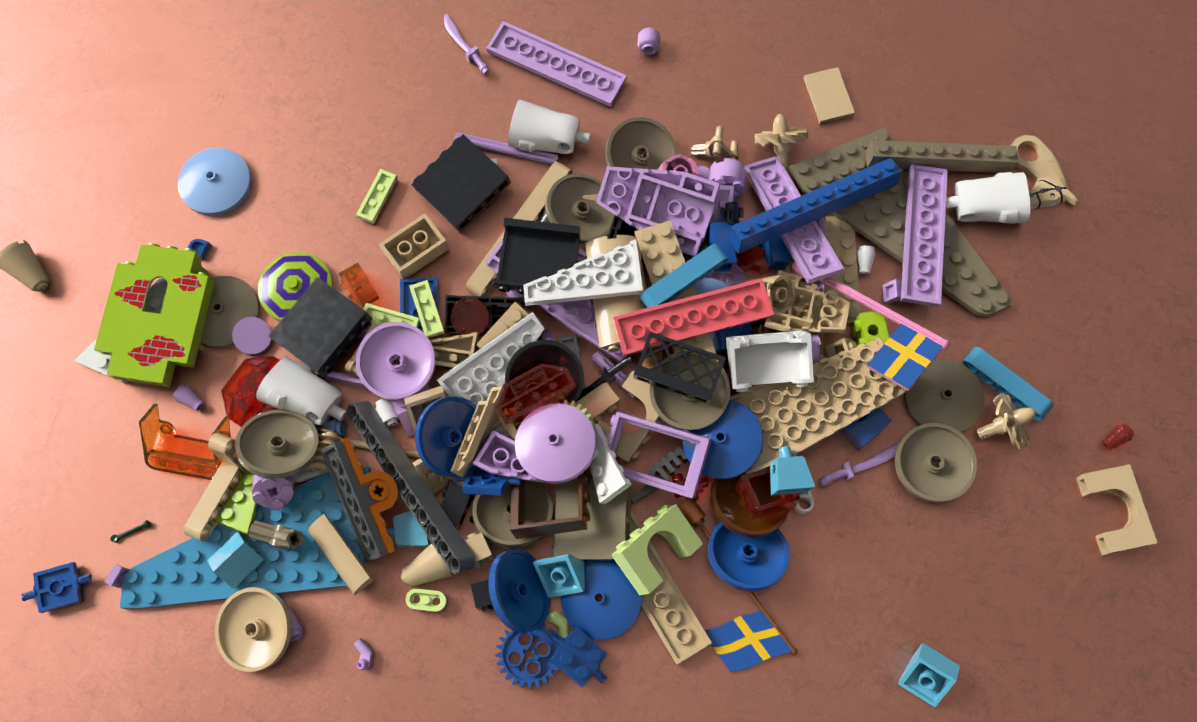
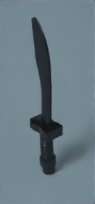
(607, 375)

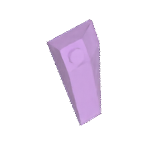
(500, 458)

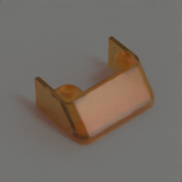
(177, 453)

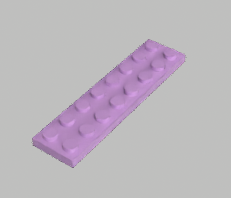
(556, 63)
(924, 235)
(806, 243)

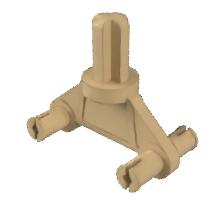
(717, 147)

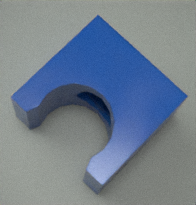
(863, 432)

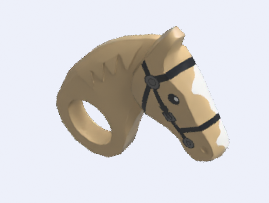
(1051, 182)

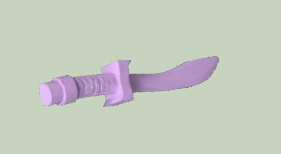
(471, 54)
(848, 471)

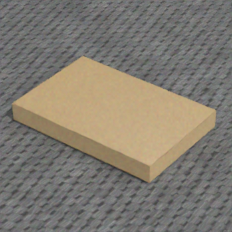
(828, 95)

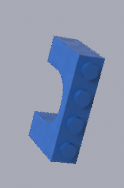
(775, 250)

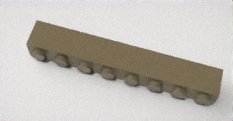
(944, 155)

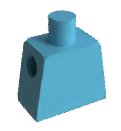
(790, 474)
(408, 532)

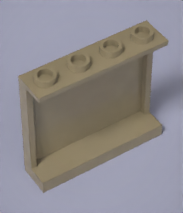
(605, 530)

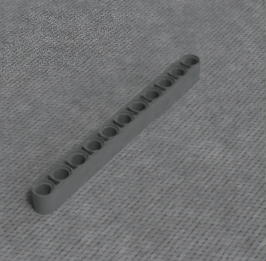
(411, 487)

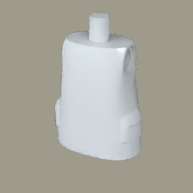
(544, 129)
(992, 199)
(297, 389)

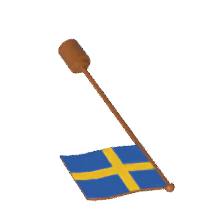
(746, 638)

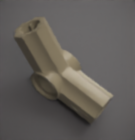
(276, 535)

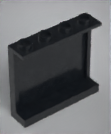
(461, 182)
(535, 251)
(321, 327)

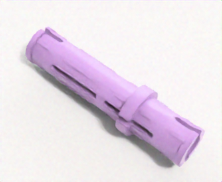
(602, 361)

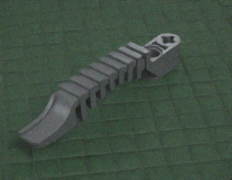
(657, 468)

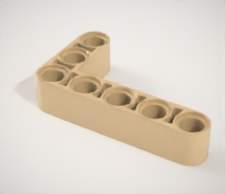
(230, 472)

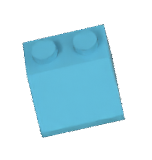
(929, 675)

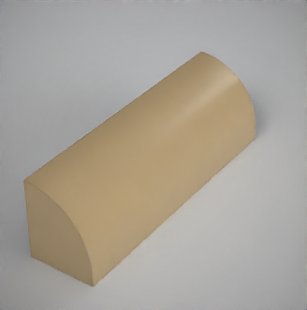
(340, 554)

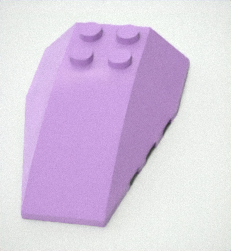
(658, 196)

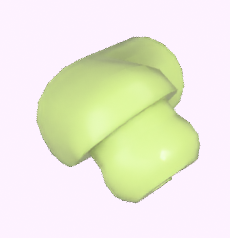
(560, 621)

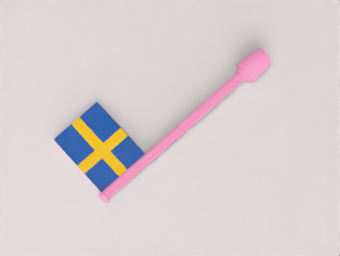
(906, 351)

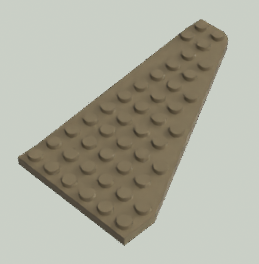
(883, 220)

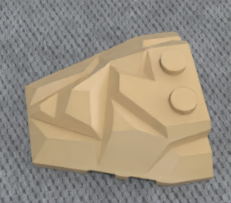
(811, 310)

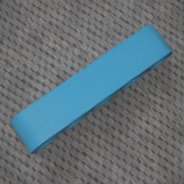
(684, 276)
(1007, 382)

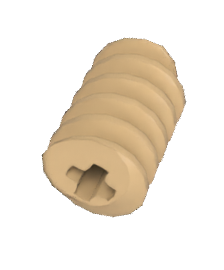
(325, 439)

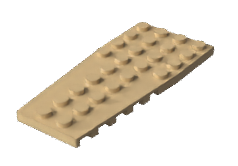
(808, 414)

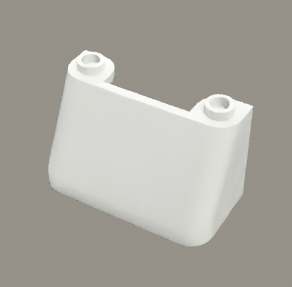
(770, 359)

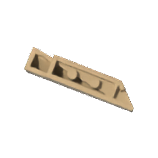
(477, 432)

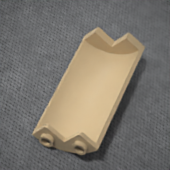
(610, 307)

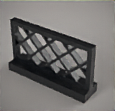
(674, 384)

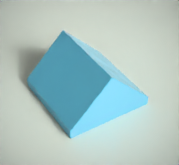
(235, 560)
(561, 575)

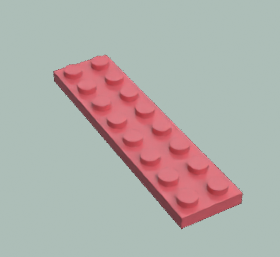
(694, 316)

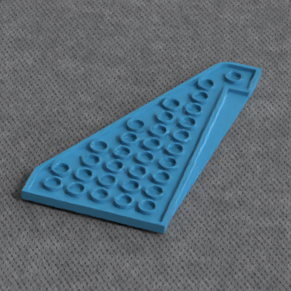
(186, 577)

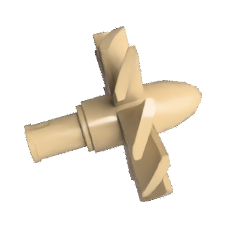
(781, 138)
(1010, 421)

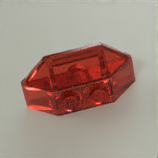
(242, 387)
(534, 389)

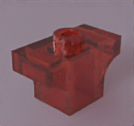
(752, 260)

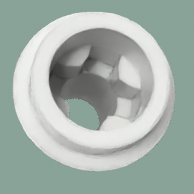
(865, 259)

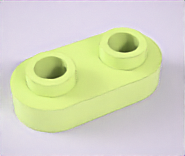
(426, 600)

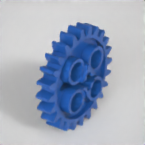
(512, 645)

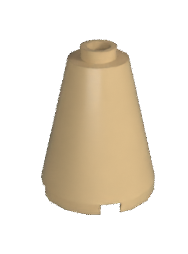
(22, 264)
(780, 292)
(425, 568)

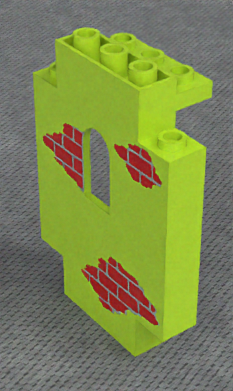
(150, 344)

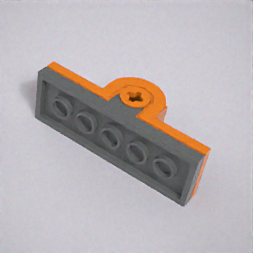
(362, 497)

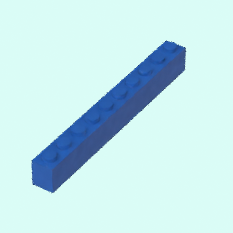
(814, 205)

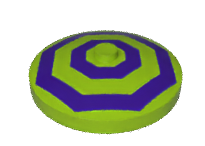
(287, 280)

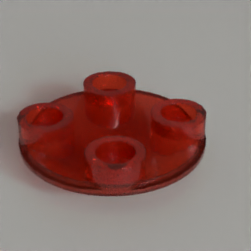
(469, 316)

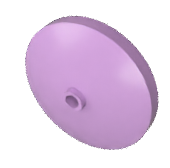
(380, 352)
(560, 459)

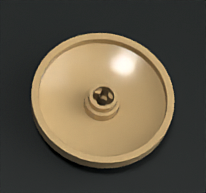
(253, 629)

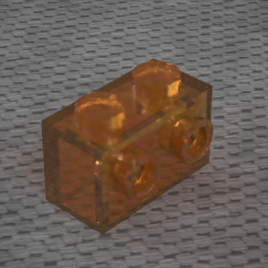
(358, 285)

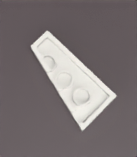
(605, 470)

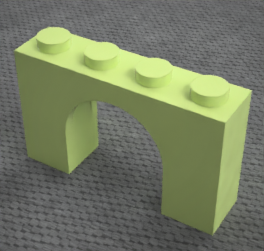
(633, 554)

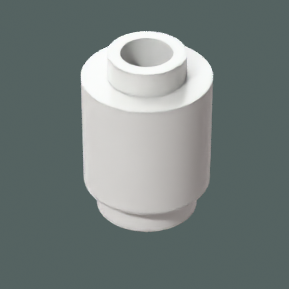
(387, 412)

